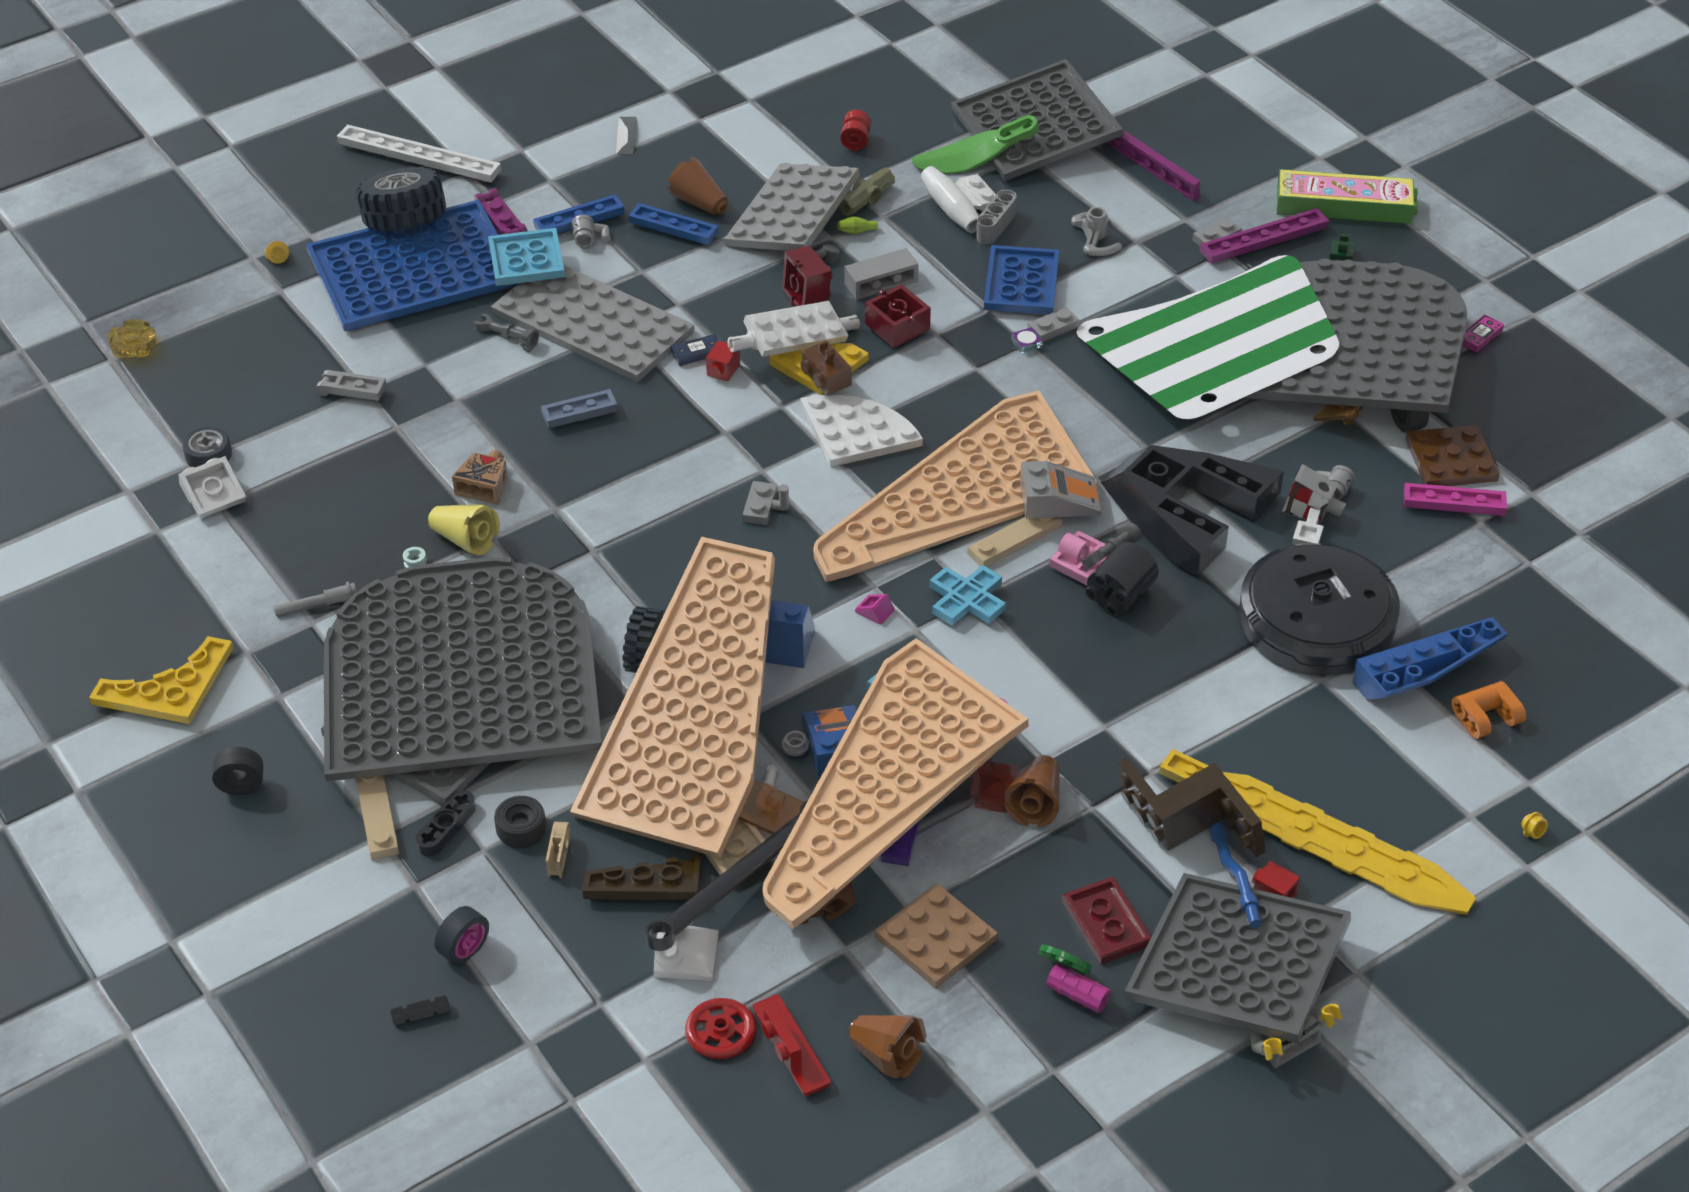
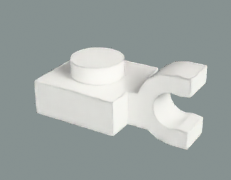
(1310, 530)

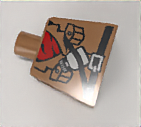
(482, 477)

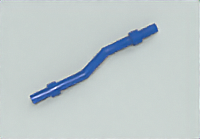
(1248, 900)

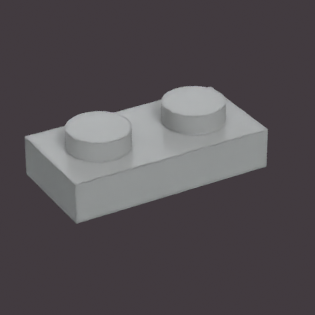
(1217, 230)
(1054, 324)

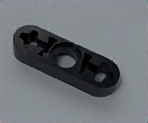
(445, 834)

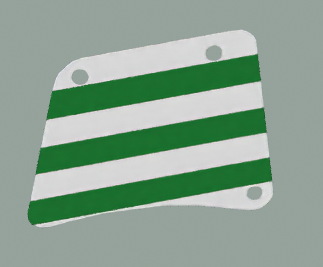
(1219, 338)

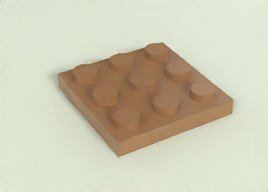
(936, 935)

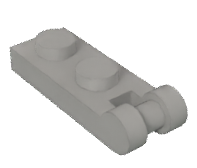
(351, 385)

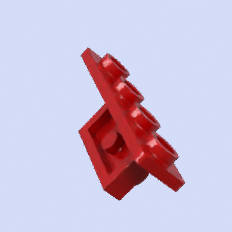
(791, 1045)

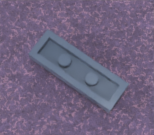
(579, 408)

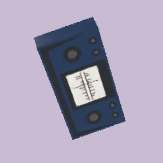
(694, 349)

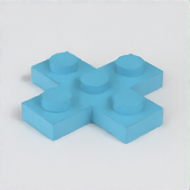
(967, 595)

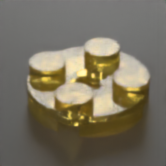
(121, 339)

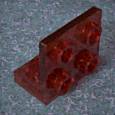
(991, 783)

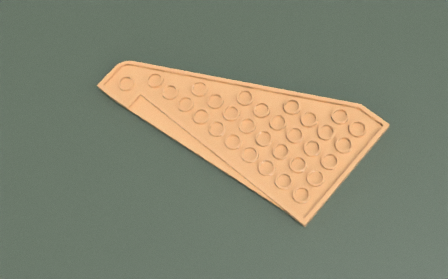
(951, 491)
(899, 758)

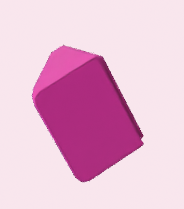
(876, 608)

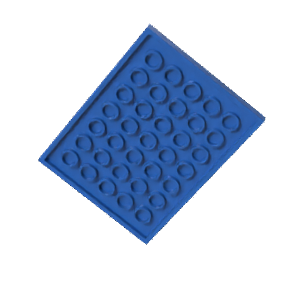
(404, 271)

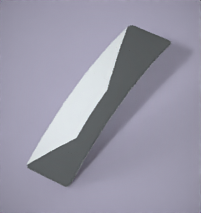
(625, 136)

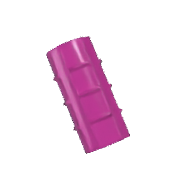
(1078, 988)

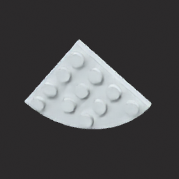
(857, 428)

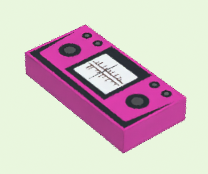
(1482, 332)

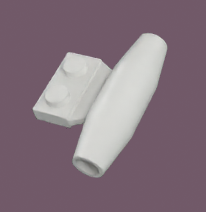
(958, 198)

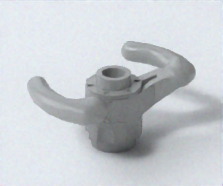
(1095, 228)

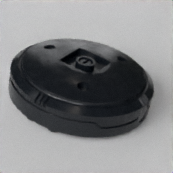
(1318, 608)

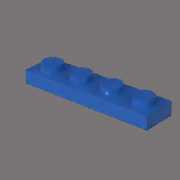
(598, 210)
(673, 224)

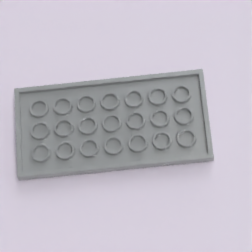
(595, 322)

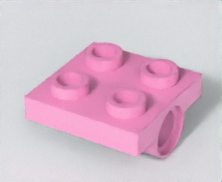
(1072, 551)

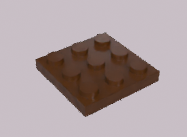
(1452, 456)

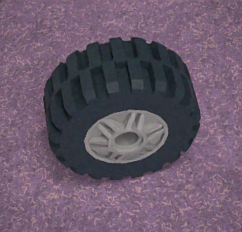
(401, 199)

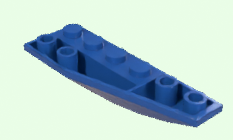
(1424, 659)

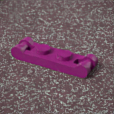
(499, 213)

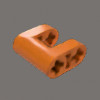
(1471, 708)

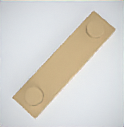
(1012, 539)
(377, 817)

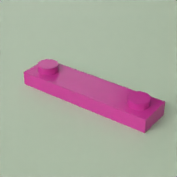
(1455, 499)

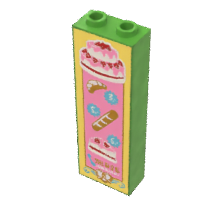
(1347, 196)

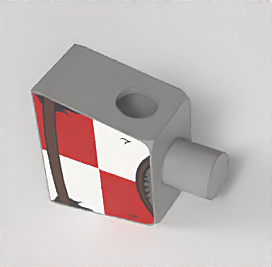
(1312, 491)

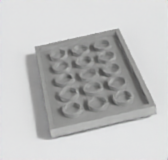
(792, 207)

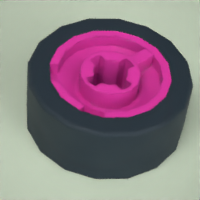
(461, 934)

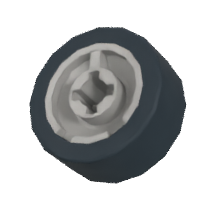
(206, 444)

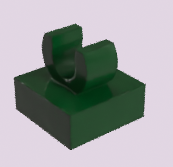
(1342, 249)

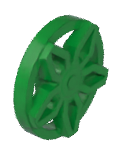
(1058, 956)

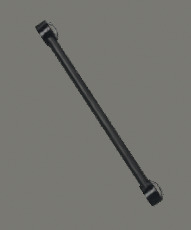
(718, 888)

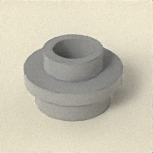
(795, 743)

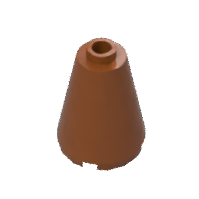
(696, 187)
(1035, 793)

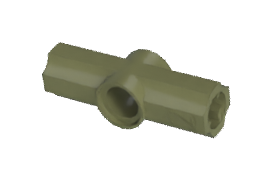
(867, 191)

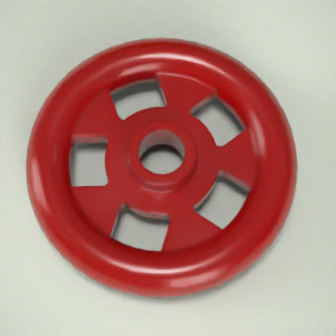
(725, 1048)

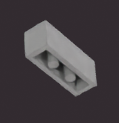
(881, 273)

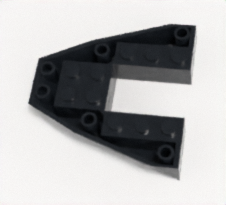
(1157, 476)

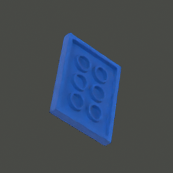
(1021, 280)

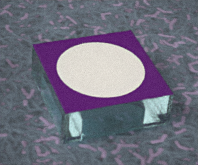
(1026, 340)

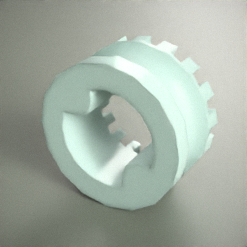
(414, 552)

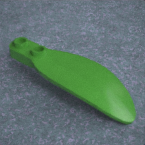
(977, 148)

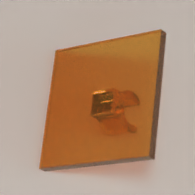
(1335, 412)
(769, 808)

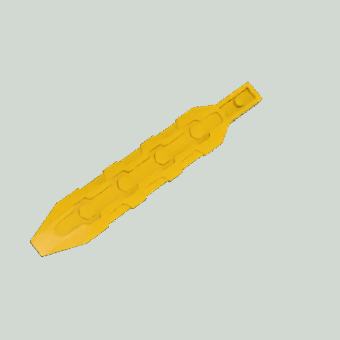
(1344, 846)

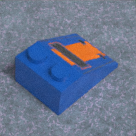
(825, 732)

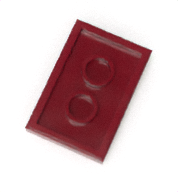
(1106, 920)

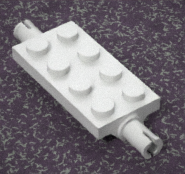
(793, 329)

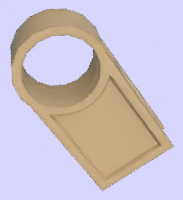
(558, 848)

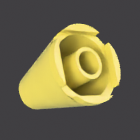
(466, 526)

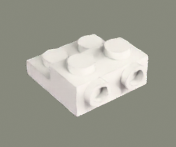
(211, 487)

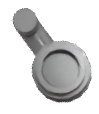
(584, 229)
(1342, 477)

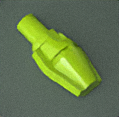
(856, 225)

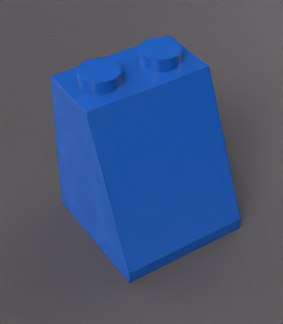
(789, 634)

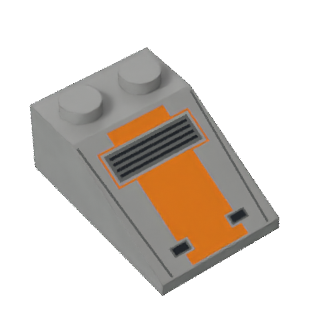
(1057, 491)

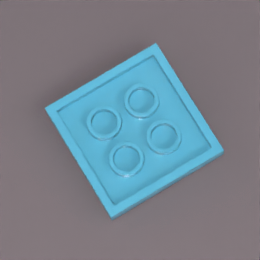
(526, 256)

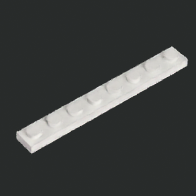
(419, 153)

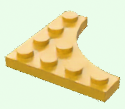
(172, 693)

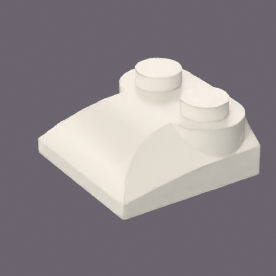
(690, 956)

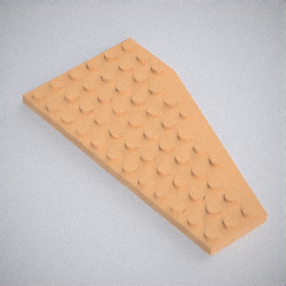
(691, 718)

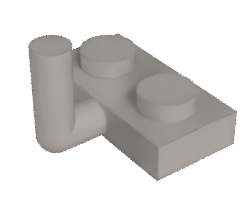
(762, 501)

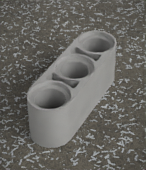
(996, 217)

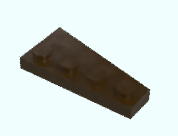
(645, 882)

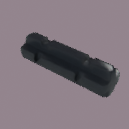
(420, 1010)

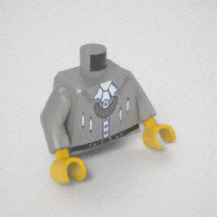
(1280, 1051)

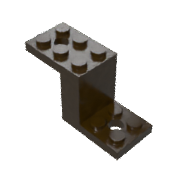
(1191, 807)

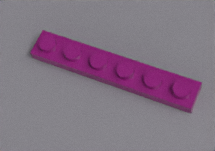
(1157, 165)
(1264, 235)

